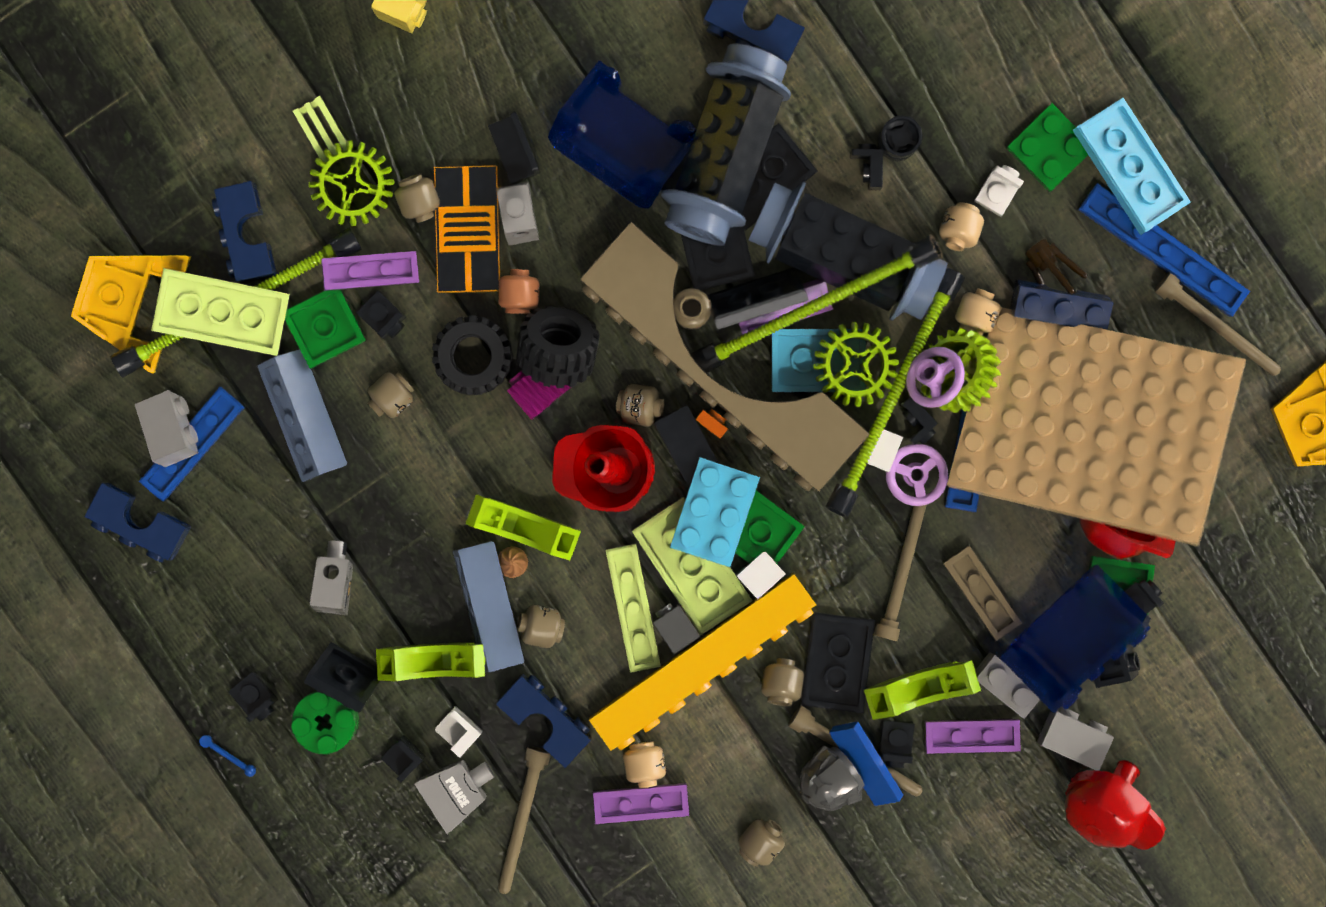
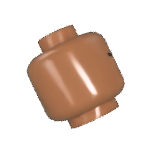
(518, 292)

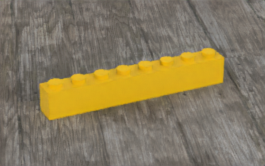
(701, 662)

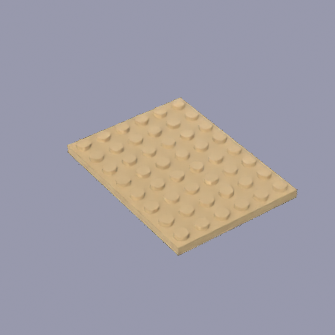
(1100, 427)

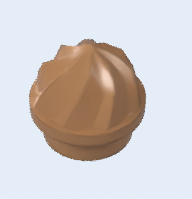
(513, 562)

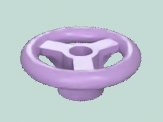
(922, 369)
(921, 498)

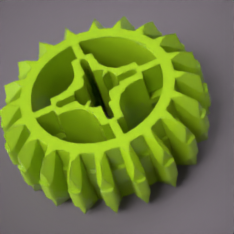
(344, 210)
(877, 347)
(979, 366)

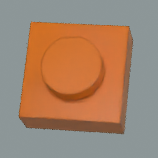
(712, 422)

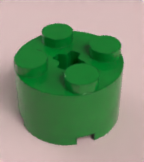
(308, 728)

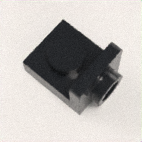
(873, 171)
(382, 316)
(915, 415)
(1144, 594)
(1119, 671)
(254, 697)
(896, 743)

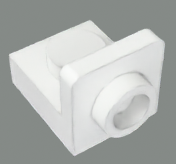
(999, 189)

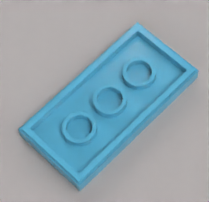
(1131, 166)

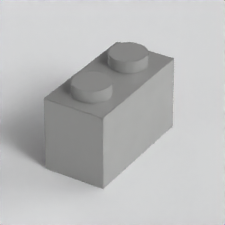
(167, 428)
(1006, 685)
(1076, 739)

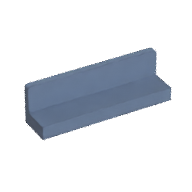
(302, 415)
(488, 605)

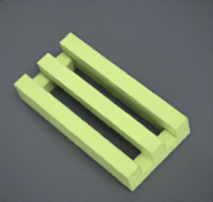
(309, 107)

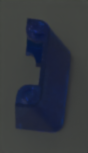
(619, 138)

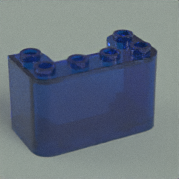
(1076, 638)

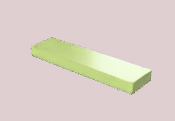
(633, 608)

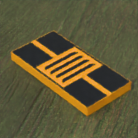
(467, 229)

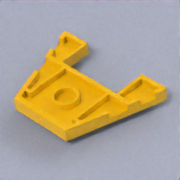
(114, 293)
(1303, 419)

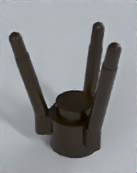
(1043, 256)

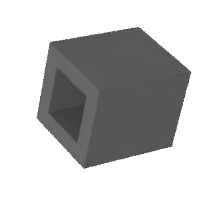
(675, 627)

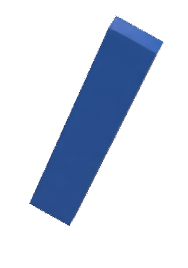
(1165, 252)

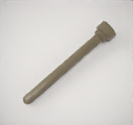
(1171, 288)
(888, 626)
(805, 722)
(536, 761)

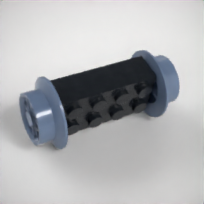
(727, 144)
(841, 249)

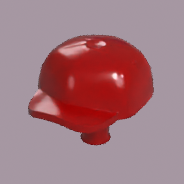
(603, 468)
(1123, 542)
(1110, 810)

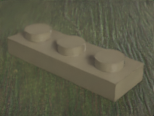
(982, 593)

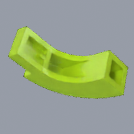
(523, 527)
(430, 661)
(921, 688)

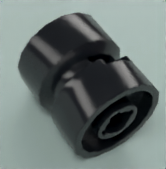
(900, 138)

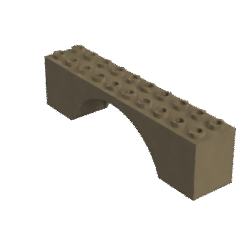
(803, 434)

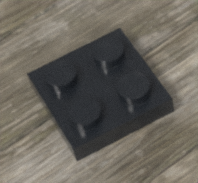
(343, 677)

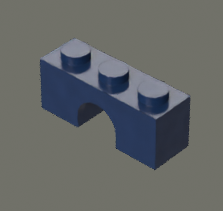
(726, 19)
(236, 206)
(1059, 307)
(112, 512)
(527, 698)

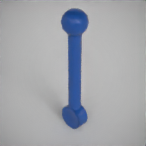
(207, 741)

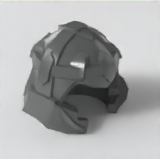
(830, 780)

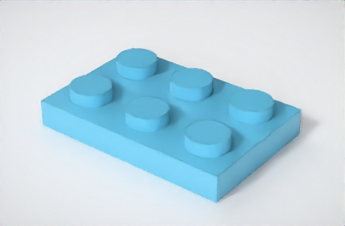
(794, 360)
(714, 512)

